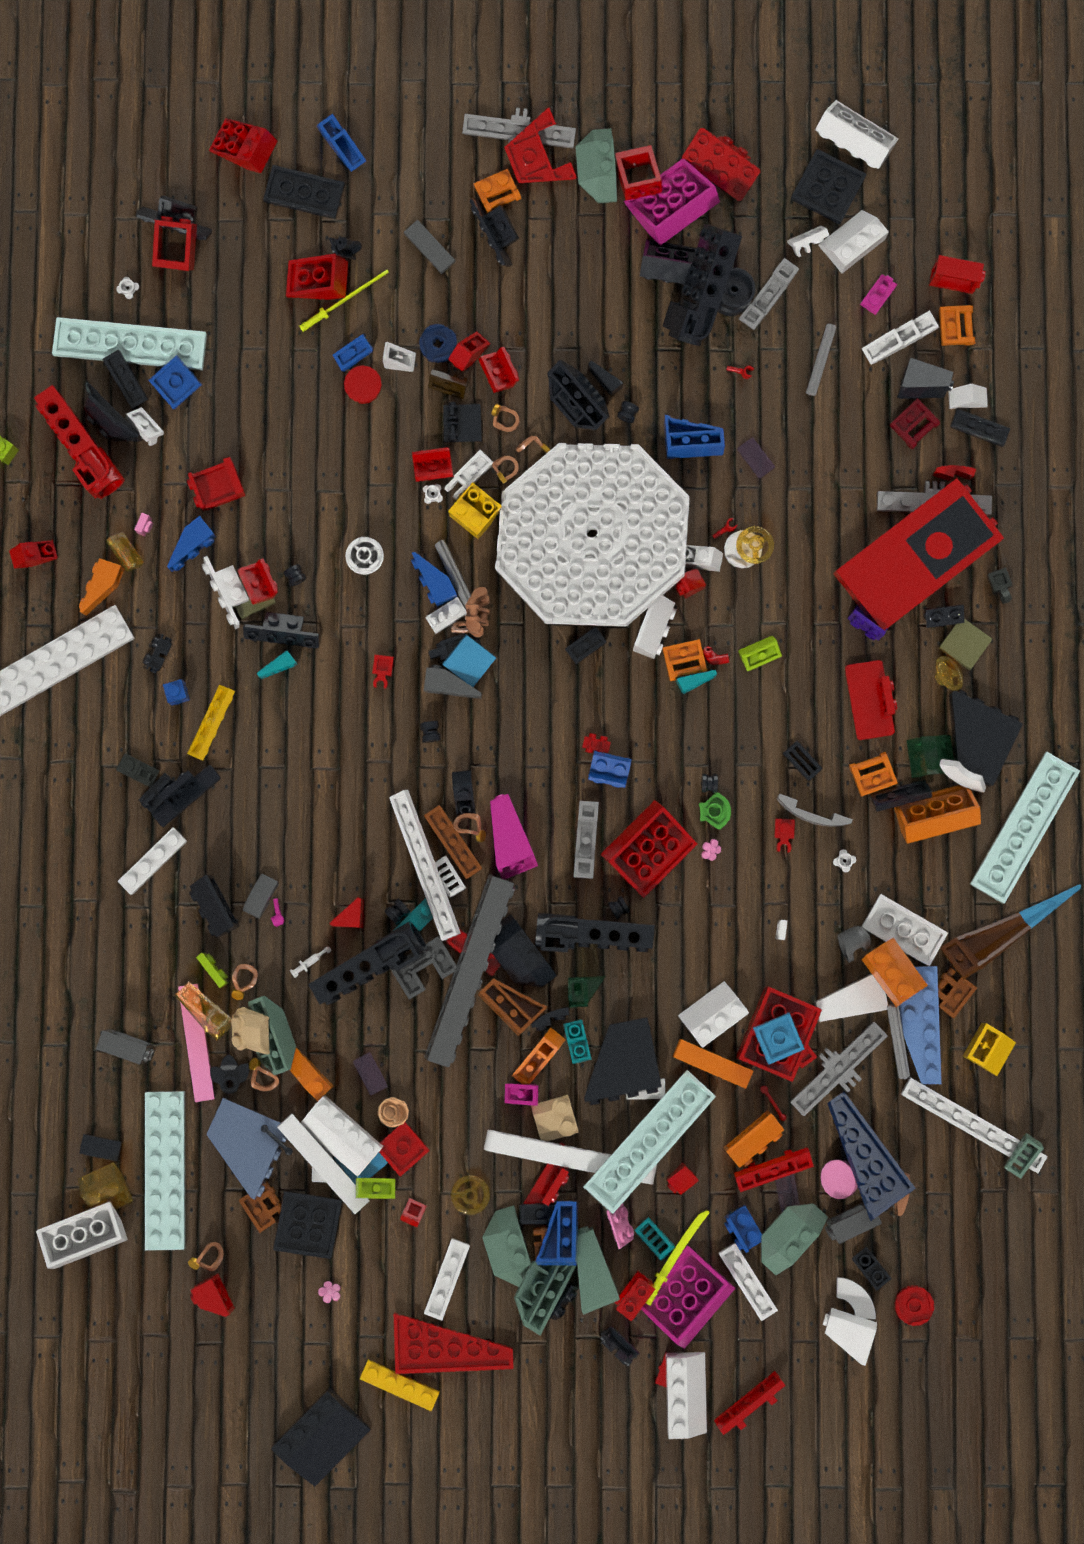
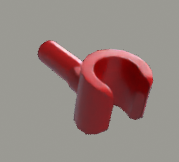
(741, 371)
(726, 528)

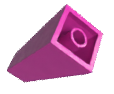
(510, 842)

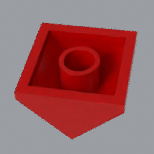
(351, 916)

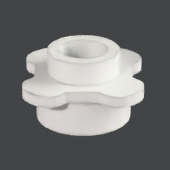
(126, 282)
(436, 497)
(849, 860)

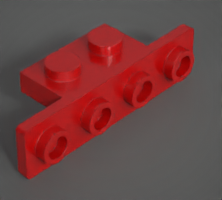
(548, 1184)

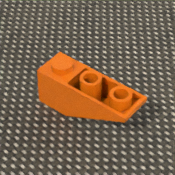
(103, 583)

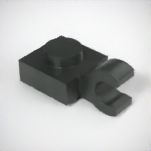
(1000, 581)

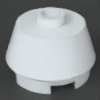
(364, 555)

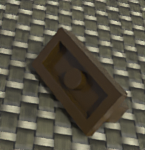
(447, 384)

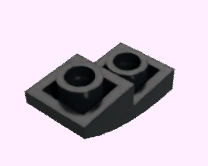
(544, 1021)
(871, 1268)

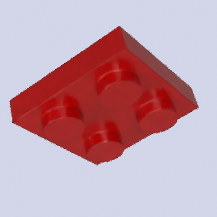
(403, 1148)

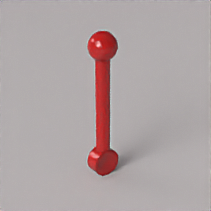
(764, 1089)

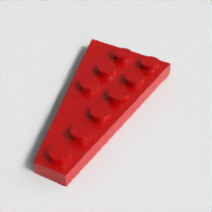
(433, 1348)

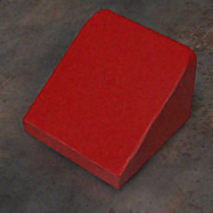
(413, 1212)

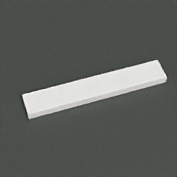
(321, 1162)

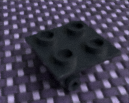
(462, 422)

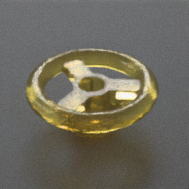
(756, 538)
(945, 675)
(477, 1208)

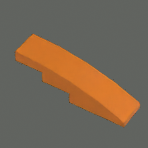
(712, 1063)

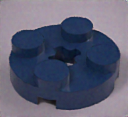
(429, 337)

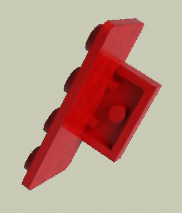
(722, 163)
(871, 699)

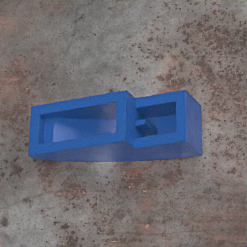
(341, 142)

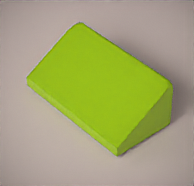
(760, 653)

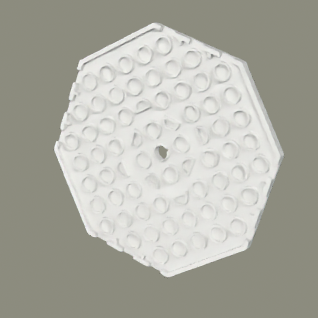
(601, 578)

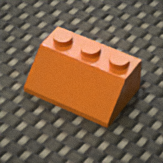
(894, 972)
(754, 1139)

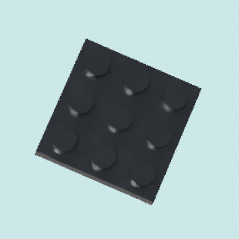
(828, 186)
(307, 1224)

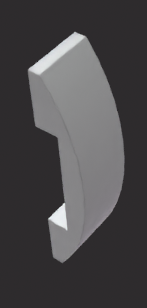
(769, 294)
(790, 805)
(586, 839)

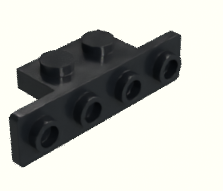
(178, 210)
(497, 228)
(282, 630)
(183, 793)

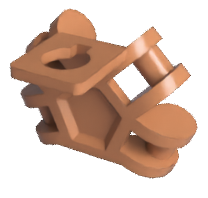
(474, 607)

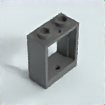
(125, 1046)
(850, 1224)

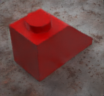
(468, 351)
(681, 1179)

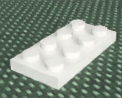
(912, 933)

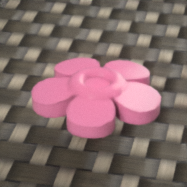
(710, 850)
(329, 1292)

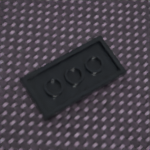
(304, 192)

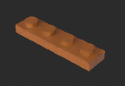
(453, 842)

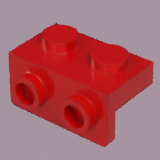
(499, 370)
(432, 464)
(258, 582)

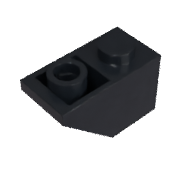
(463, 792)

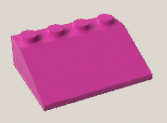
(683, 200)
(688, 1297)

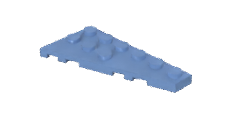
(921, 1027)

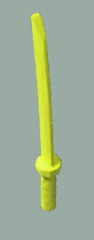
(323, 313)
(661, 1277)

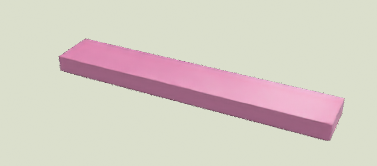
(198, 1056)

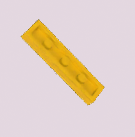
(211, 722)
(399, 1385)

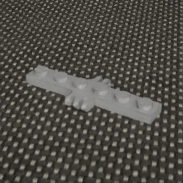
(509, 129)
(910, 501)
(838, 1069)

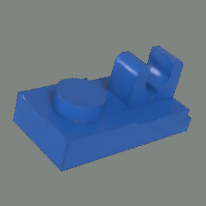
(353, 353)

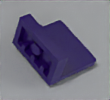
(860, 620)

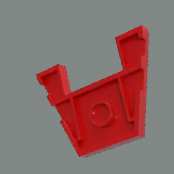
(529, 156)

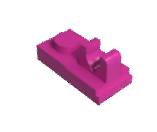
(879, 294)

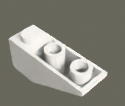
(703, 558)

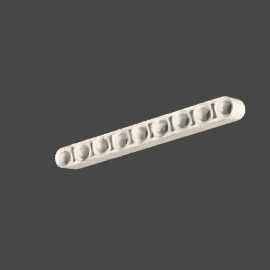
(549, 1152)

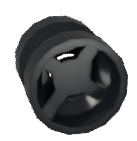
(430, 731)
(397, 911)

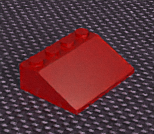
(649, 848)
(770, 1006)

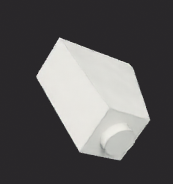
(851, 1333)

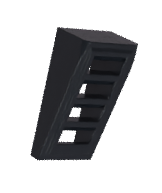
(607, 381)

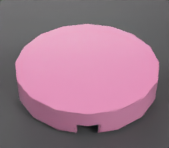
(838, 1179)

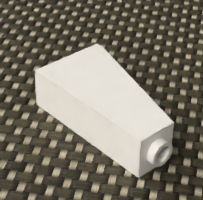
(854, 999)

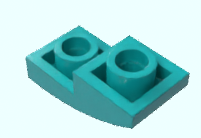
(577, 1041)

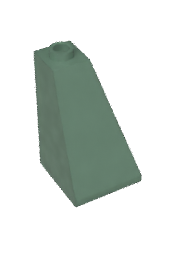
(595, 1278)

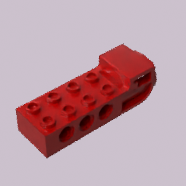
(90, 459)

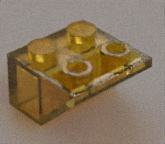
(105, 1186)

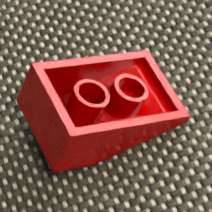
(317, 277)

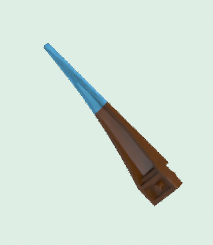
(980, 947)

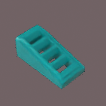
(278, 665)
(691, 682)
(661, 1255)

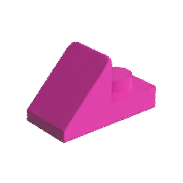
(521, 1094)

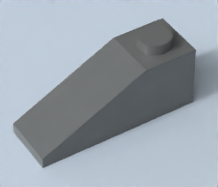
(443, 682)

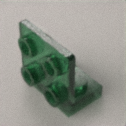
(926, 754)

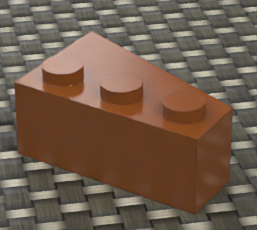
(511, 1006)

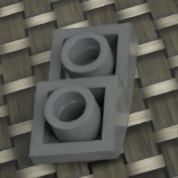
(259, 897)

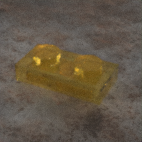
(125, 551)

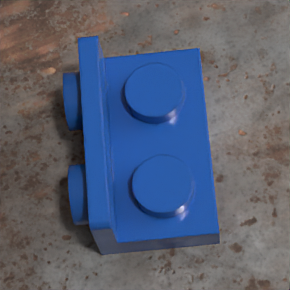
(609, 769)
(744, 1228)

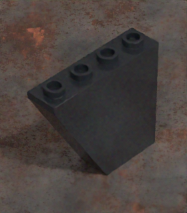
(981, 735)
(624, 1064)

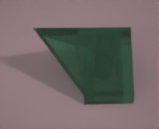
(582, 989)

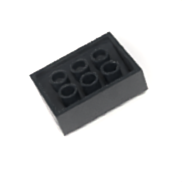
(320, 1437)

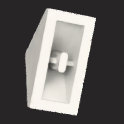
(398, 358)
(968, 397)

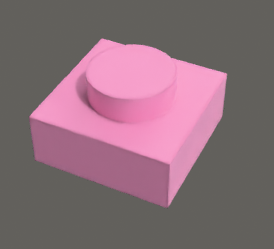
(144, 524)

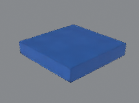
(175, 382)

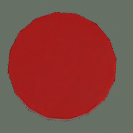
(362, 384)
(914, 1305)

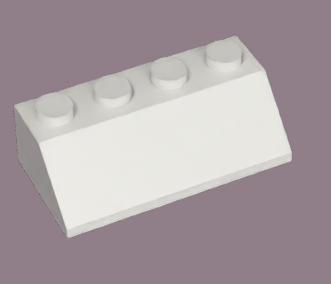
(856, 134)
(341, 1135)
(81, 1235)
(686, 1395)

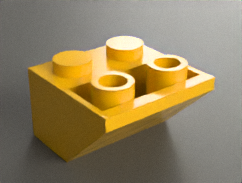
(474, 510)
(989, 1048)

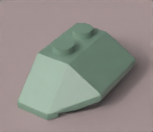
(597, 165)
(281, 1041)
(790, 1236)
(507, 1246)
(540, 1293)

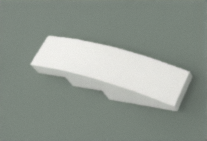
(900, 337)

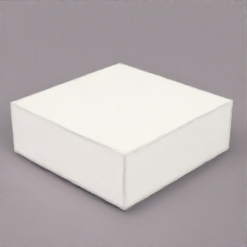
(781, 929)

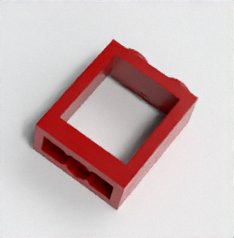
(635, 158)
(188, 264)
(957, 274)

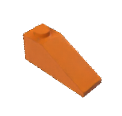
(539, 1057)
(310, 1076)

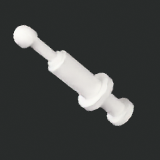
(308, 962)

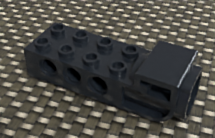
(706, 281)
(575, 930)
(385, 954)

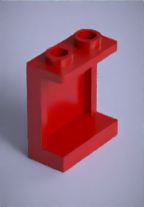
(216, 485)
(635, 1295)

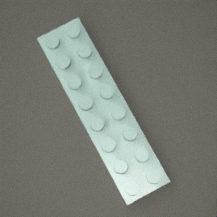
(137, 343)
(1024, 827)
(649, 1142)
(165, 1170)

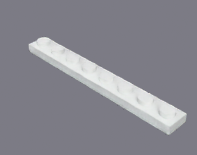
(425, 865)
(966, 1121)

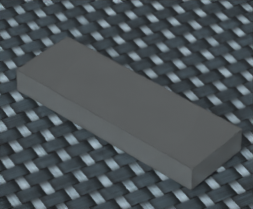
(429, 247)

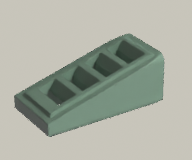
(1038, 1147)

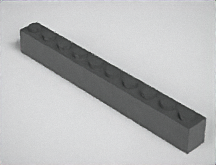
(469, 970)

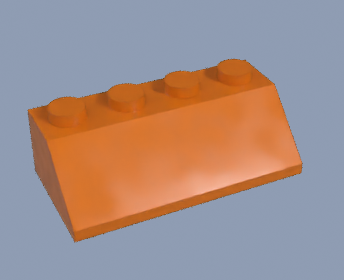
(942, 813)

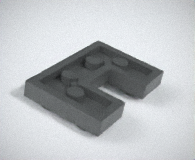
(435, 954)

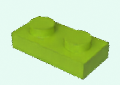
(208, 963)
(375, 1188)

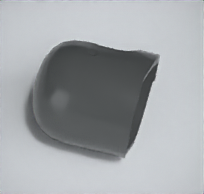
(853, 939)

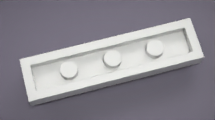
(152, 861)
(446, 1279)
(748, 1281)

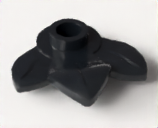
(229, 1071)

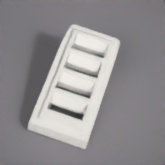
(460, 887)

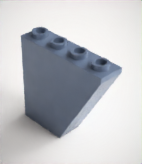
(244, 1146)

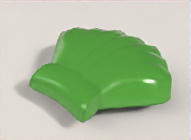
(715, 811)

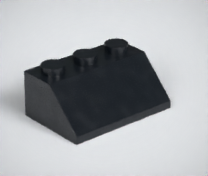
(666, 262)
(213, 906)

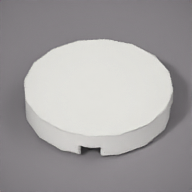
(731, 552)

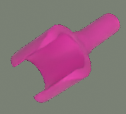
(278, 918)

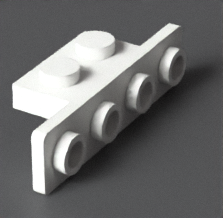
(228, 587)

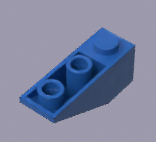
(192, 540)
(437, 582)

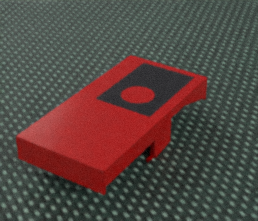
(919, 555)

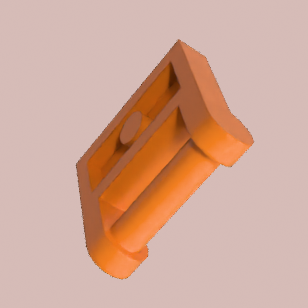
(494, 186)
(950, 325)
(681, 654)
(876, 780)

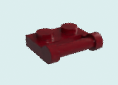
(910, 419)

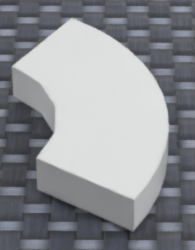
(962, 776)
(856, 1296)

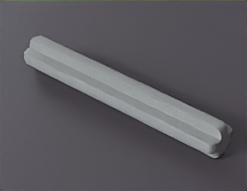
(821, 359)
(453, 571)
(898, 1041)

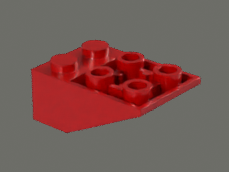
(244, 144)

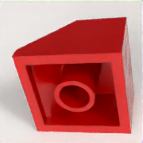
(212, 1296)

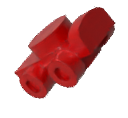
(598, 745)

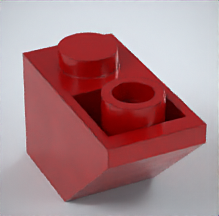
(32, 554)
(690, 583)

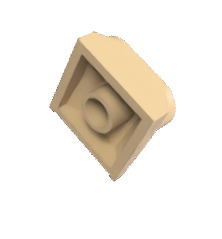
(250, 1031)
(555, 1118)

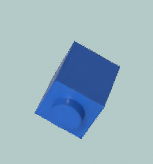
(176, 692)

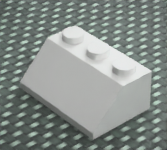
(854, 240)
(654, 627)
(713, 1014)

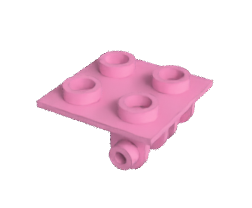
(621, 1228)

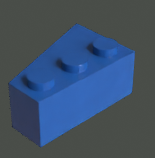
(692, 439)
(560, 1241)

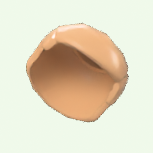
(393, 1112)

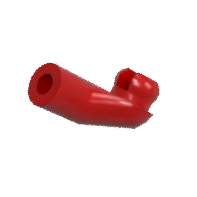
(714, 659)

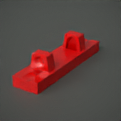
(773, 1169)
(749, 1402)

